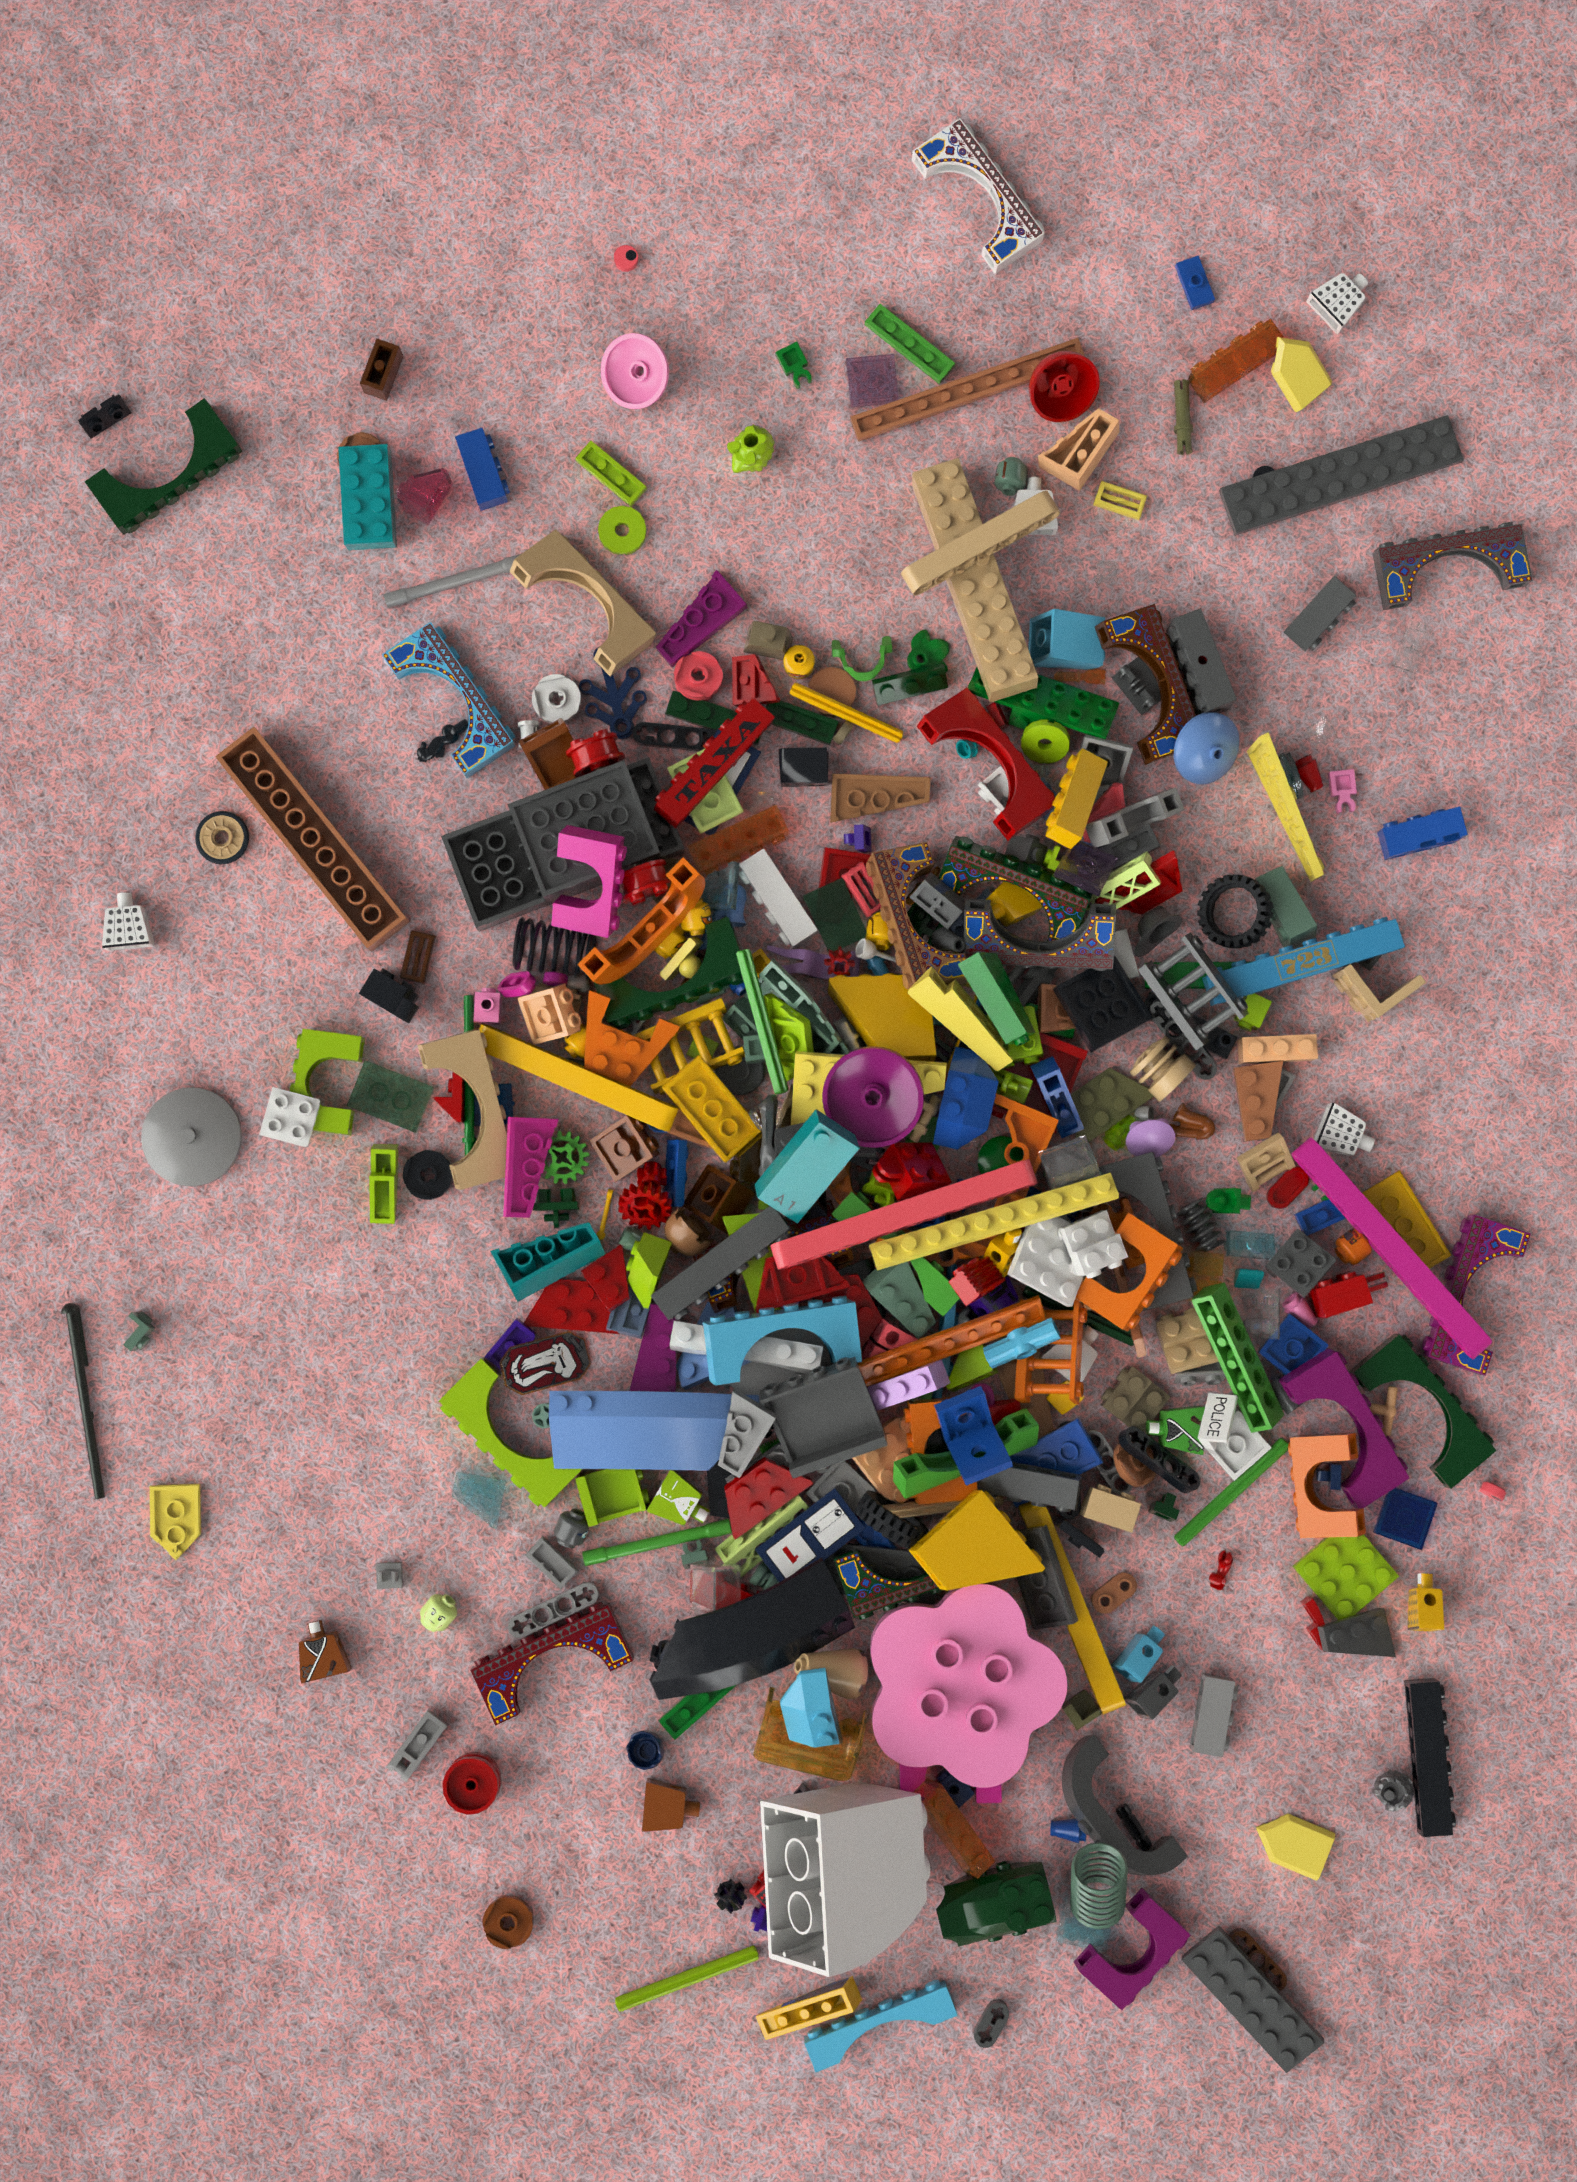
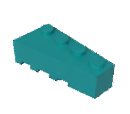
(547, 1259)

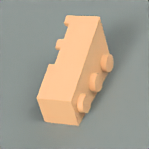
(1081, 450)

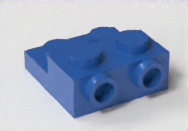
(1294, 1347)

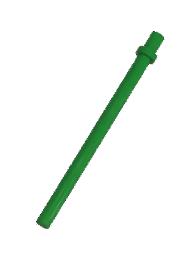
(469, 1139)

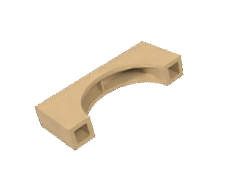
(467, 1058)

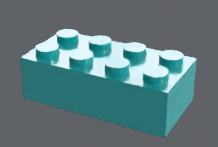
(367, 497)

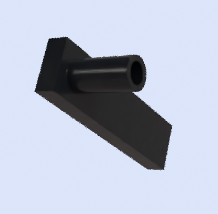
(1219, 1042)

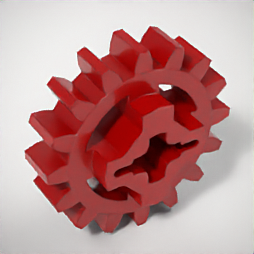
(645, 1205)

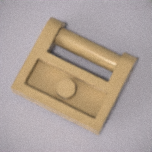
(1262, 1158)

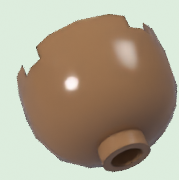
(686, 1233)

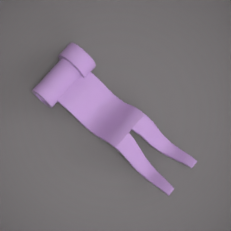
(812, 962)

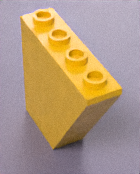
(885, 1014)
(975, 1546)

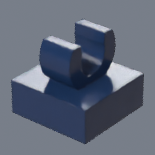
(1332, 1476)

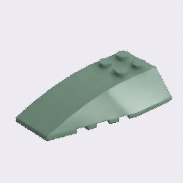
(779, 982)

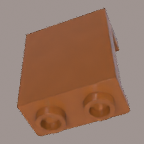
(547, 753)

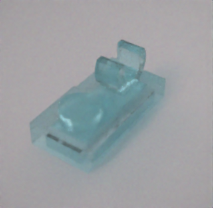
(1249, 1245)

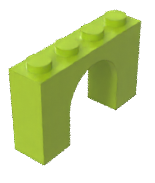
(314, 1049)

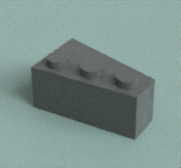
(1320, 614)

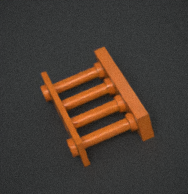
(1025, 1387)

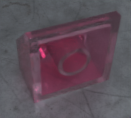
(424, 494)

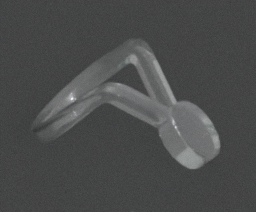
(754, 1117)

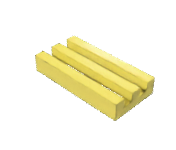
(1118, 509)

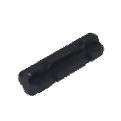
(1133, 1827)

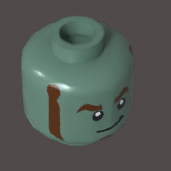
(1011, 476)

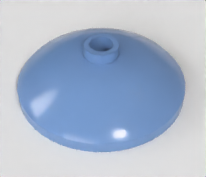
(1199, 742)

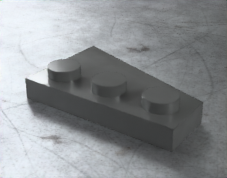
(1359, 1634)

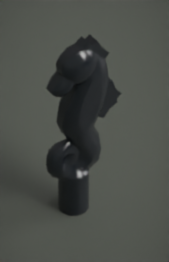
(435, 749)

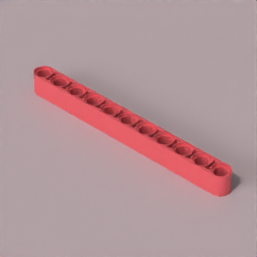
(903, 1214)

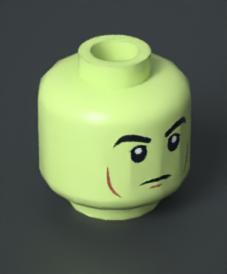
(438, 1612)

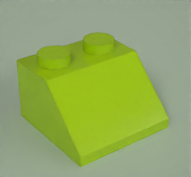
(647, 1266)

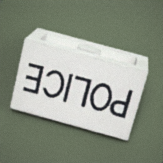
(1217, 1419)

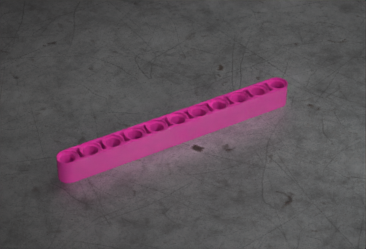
(1391, 1248)

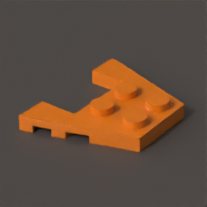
(617, 1052)

